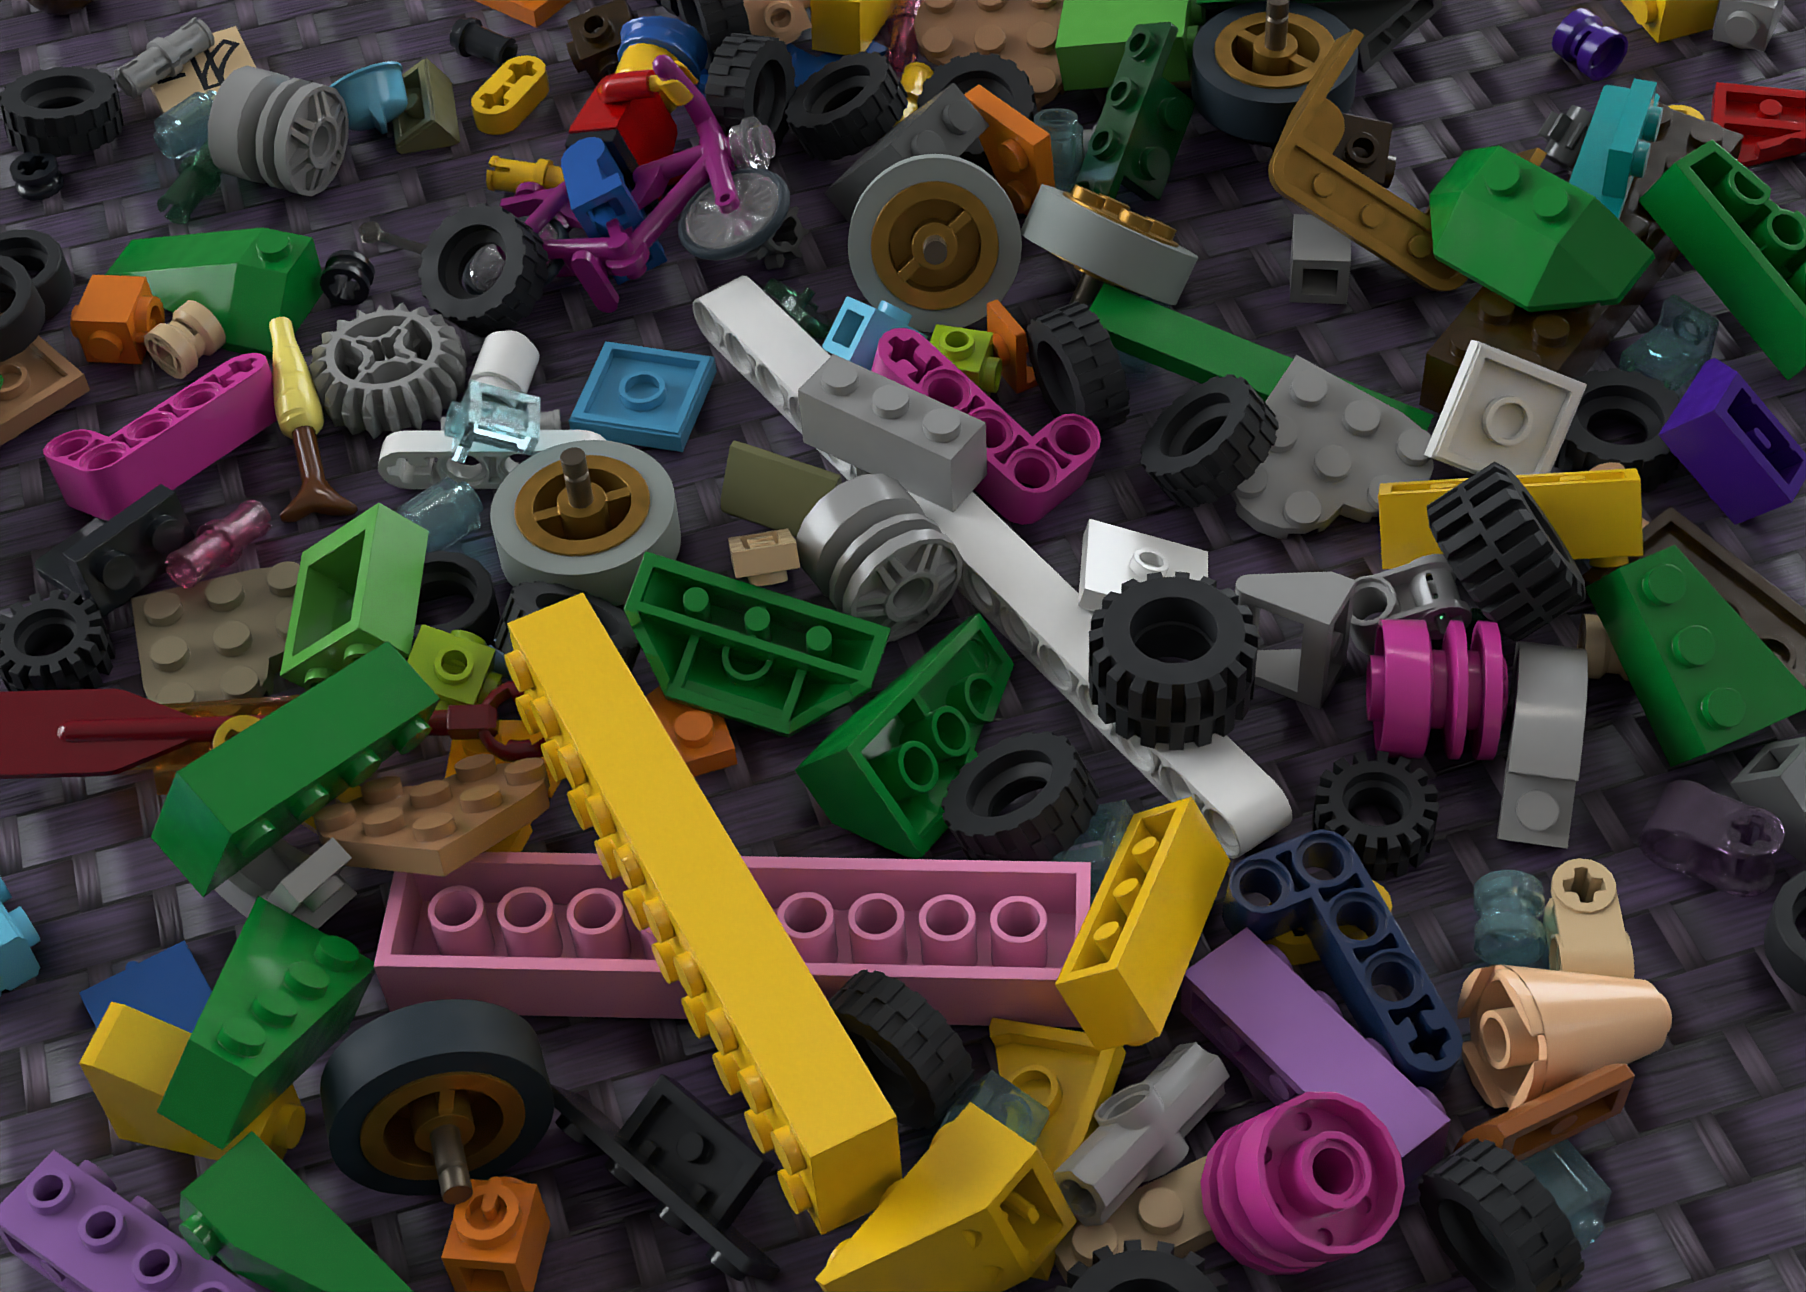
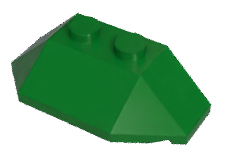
(1531, 234)
(748, 647)

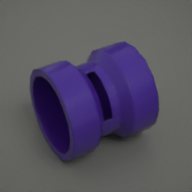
(1588, 43)

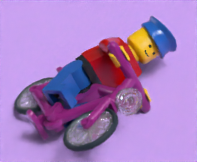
(624, 160)

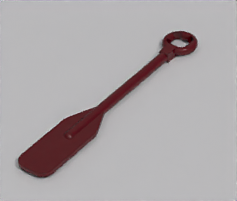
(117, 730)

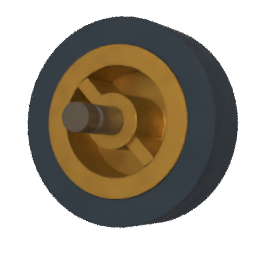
(1259, 61)
(436, 1098)

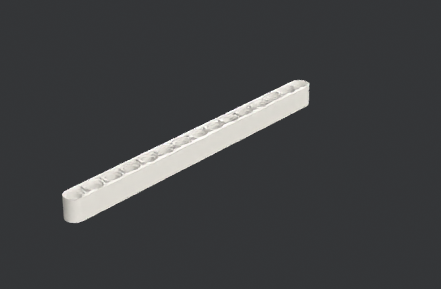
(1006, 583)

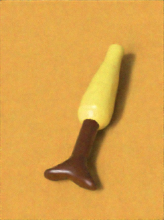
(301, 419)

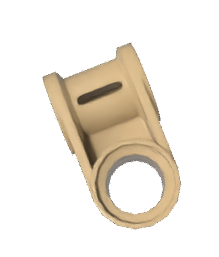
(1586, 922)

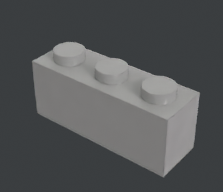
(893, 432)

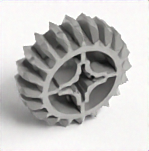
(388, 370)

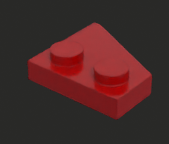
(1766, 116)

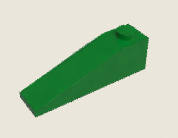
(276, 1228)

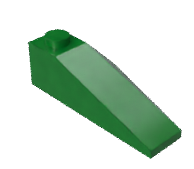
(235, 274)
(900, 751)

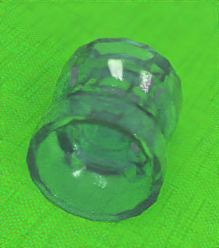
(1510, 907)

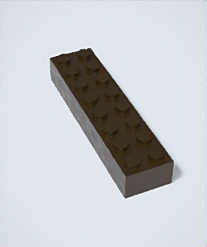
(1575, 337)

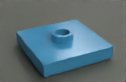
(644, 395)

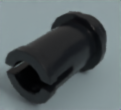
(473, 39)

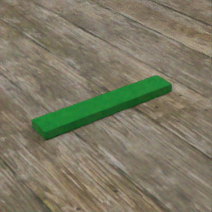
(1200, 349)

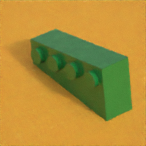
(1739, 246)

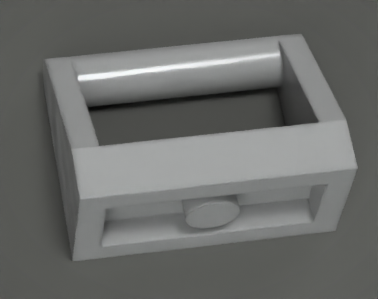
(1325, 608)

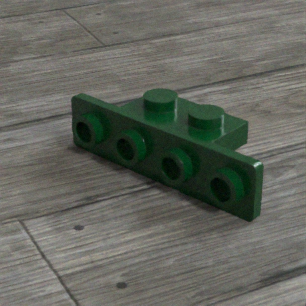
(1139, 121)

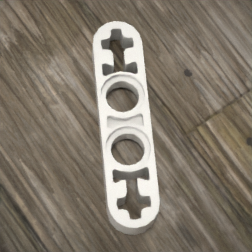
(423, 446)

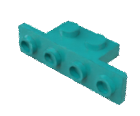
(1617, 144)

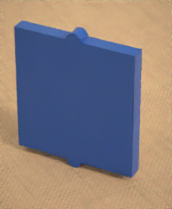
(160, 986)

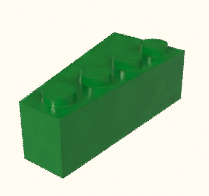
(291, 766)
(266, 1022)

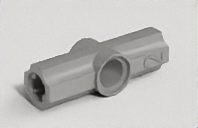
(1141, 1133)

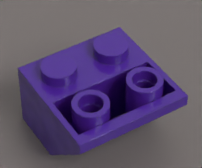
(1734, 445)

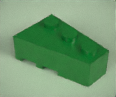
(1691, 656)

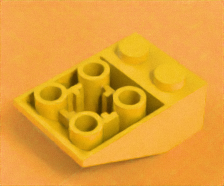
(962, 1220)

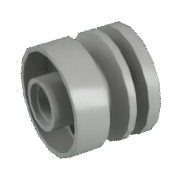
(278, 130)
(879, 555)

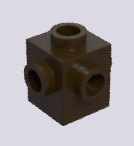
(598, 38)
(1367, 148)

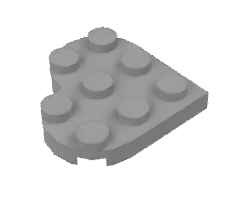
(1328, 455)

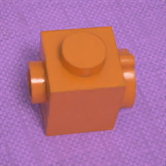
(115, 318)
(497, 1237)

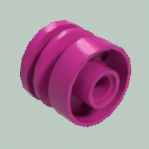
(1444, 689)
(1303, 1184)

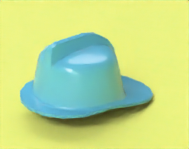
(373, 95)

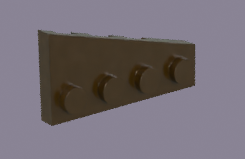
(1763, 606)

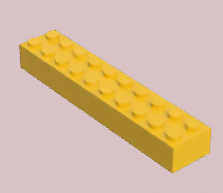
(708, 916)

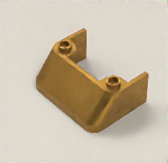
(1347, 199)

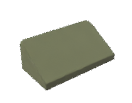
(430, 111)
(772, 487)

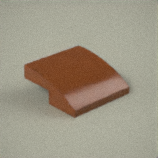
(1557, 1113)

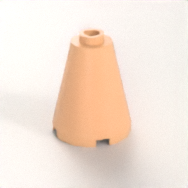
(1552, 1027)

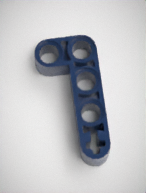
(1351, 963)

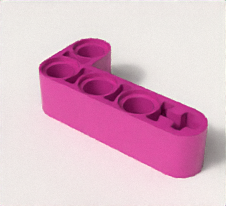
(167, 442)
(1013, 452)

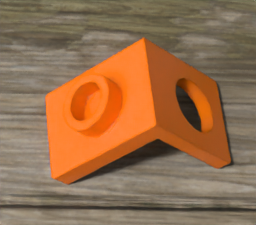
(1010, 346)

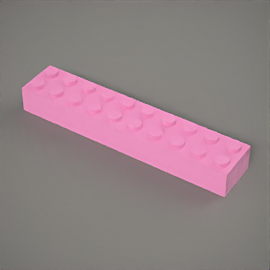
(559, 940)

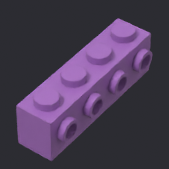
(93, 1240)

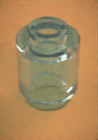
(184, 126)
(1066, 144)
(446, 511)

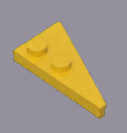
(1064, 1076)

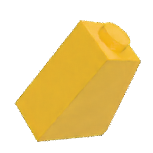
(131, 1069)

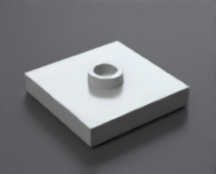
(1504, 414)
(1119, 554)

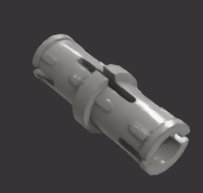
(164, 57)

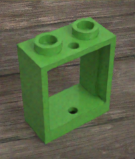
(379, 563)

